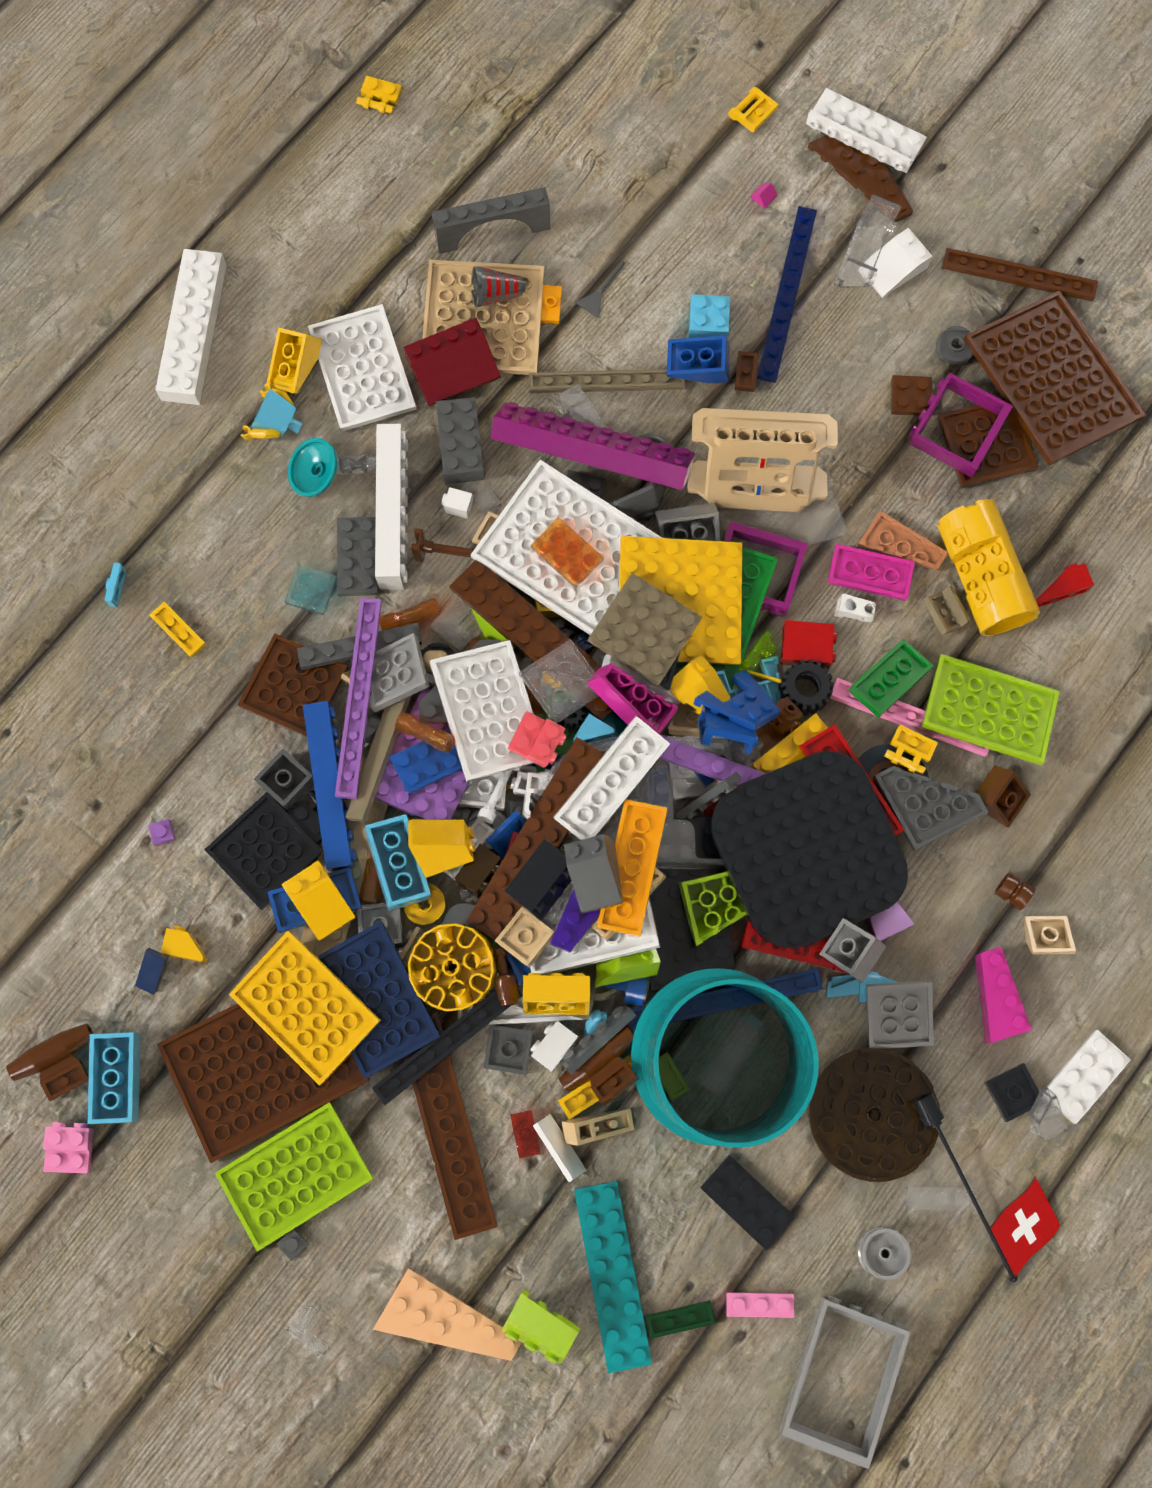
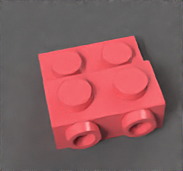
(537, 739)

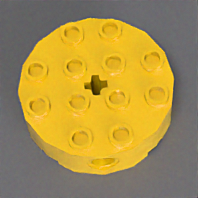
(436, 953)

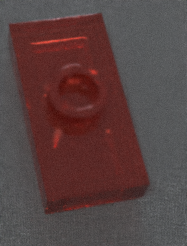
(525, 1134)

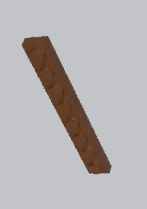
(1019, 274)

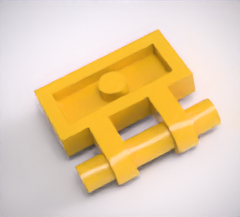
(379, 90)
(914, 744)

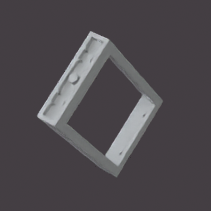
(858, 1455)

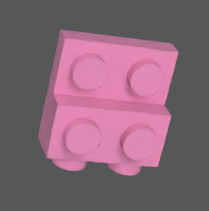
(68, 1148)

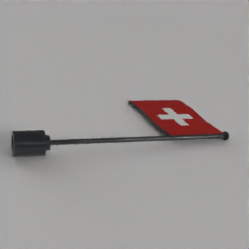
(1022, 1225)

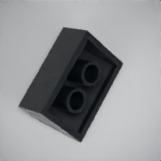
(540, 880)

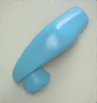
(595, 1018)

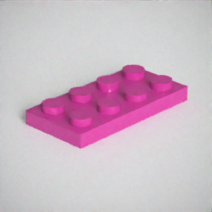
(871, 572)

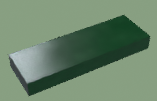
(680, 1319)

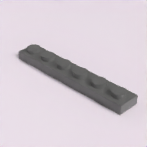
(343, 649)

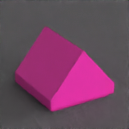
(764, 194)

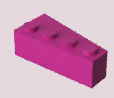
(630, 698)
(999, 998)

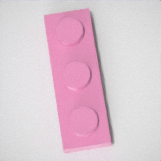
(759, 1304)

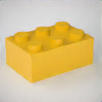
(556, 994)

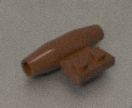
(55, 1062)
(605, 1069)

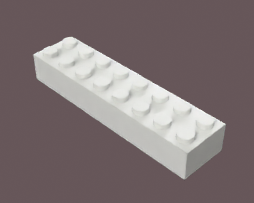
(191, 327)
(391, 507)

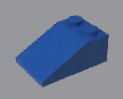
(699, 359)

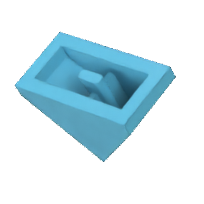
(594, 730)

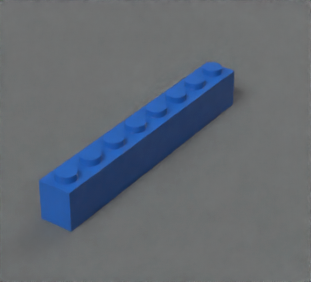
(324, 763)

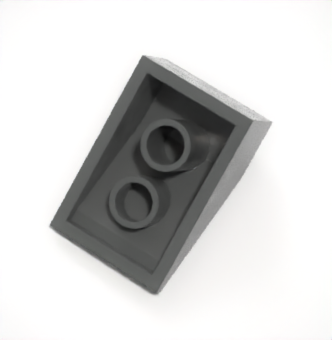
(594, 872)

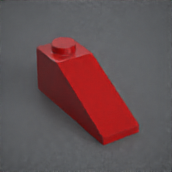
(1070, 583)

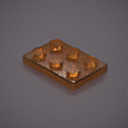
(567, 552)

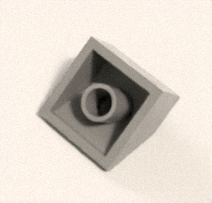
(853, 950)

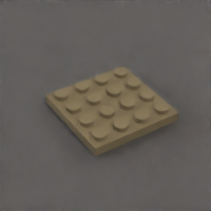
(644, 629)

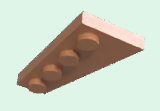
(899, 541)

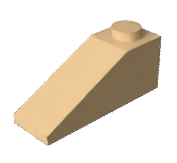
(597, 1126)

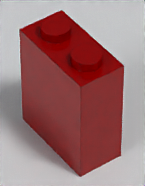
(808, 642)

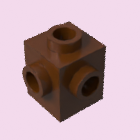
(788, 716)

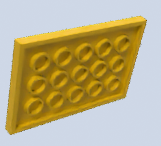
(304, 1007)

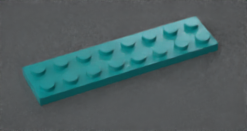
(612, 1277)

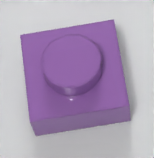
(161, 832)

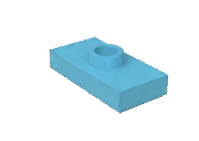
(115, 584)

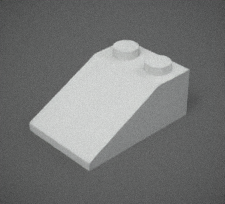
(899, 262)

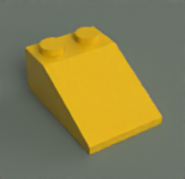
(292, 359)
(318, 900)

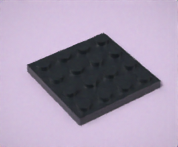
(263, 849)

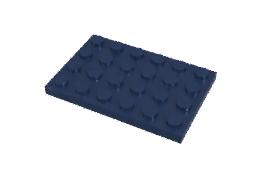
(380, 979)

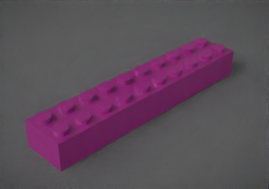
(593, 445)

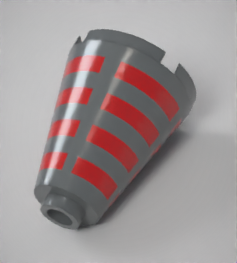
(494, 286)

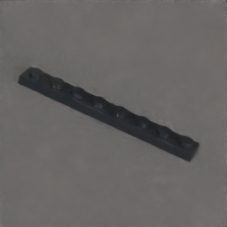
(439, 1049)

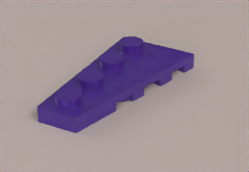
(572, 925)

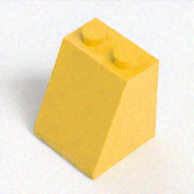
(440, 844)

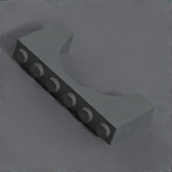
(453, 223)

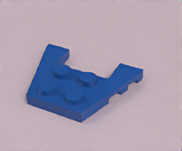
(748, 709)

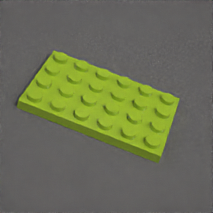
(991, 709)
(293, 1176)

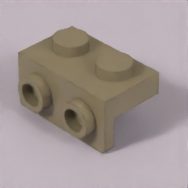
(947, 611)

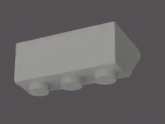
(689, 523)

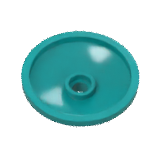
(312, 467)

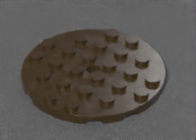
(841, 1120)

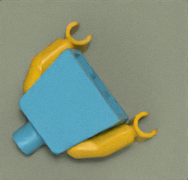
(273, 416)

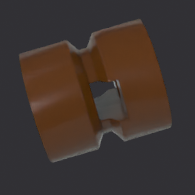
(1017, 892)

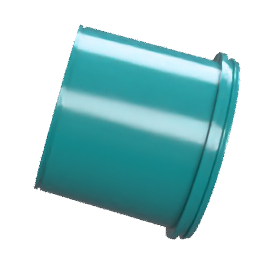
(802, 1059)

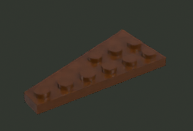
(862, 172)

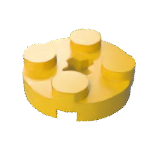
(429, 915)

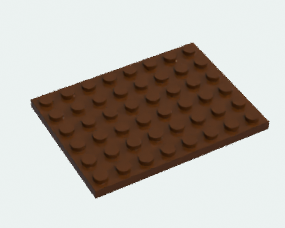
(1054, 377)
(243, 1082)

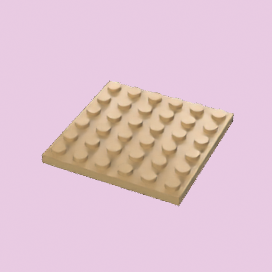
(508, 325)

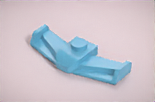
(847, 985)

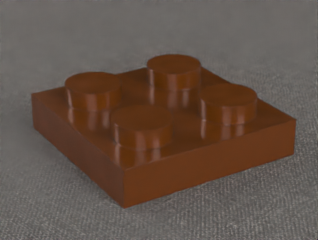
(910, 394)

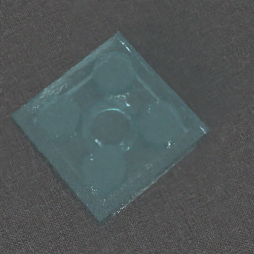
(310, 590)

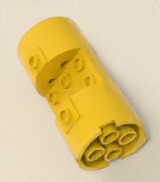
(988, 568)

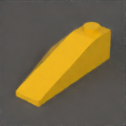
(696, 679)

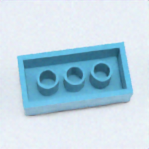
(395, 864)
(114, 1078)

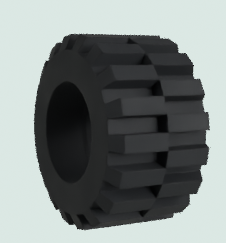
(813, 673)

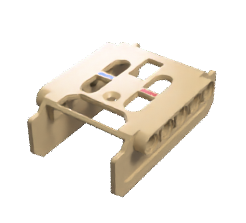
(762, 436)

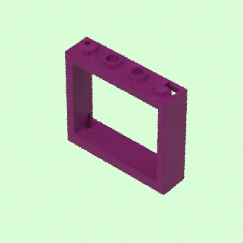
(973, 394)
(775, 541)

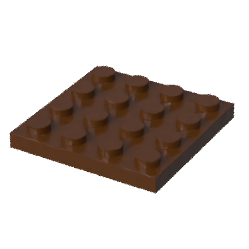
(1008, 454)
(282, 688)

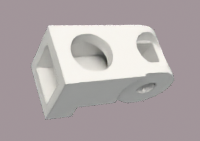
(855, 608)

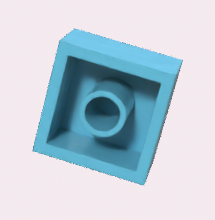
(708, 316)

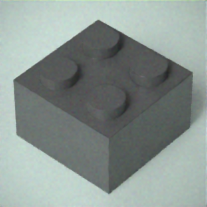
(285, 779)

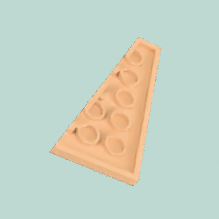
(435, 1316)

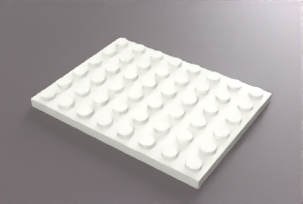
(528, 514)

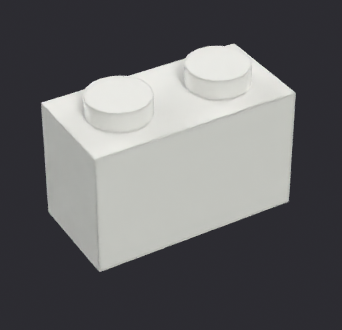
(553, 1046)

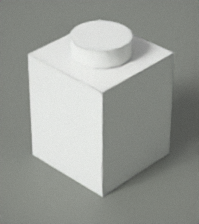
(457, 502)

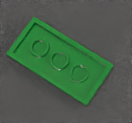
(890, 678)

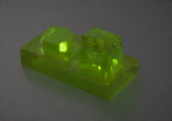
(762, 646)

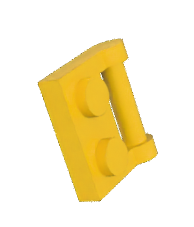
(757, 113)

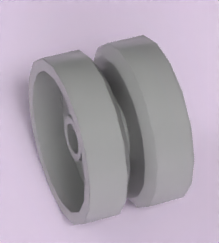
(890, 1265)

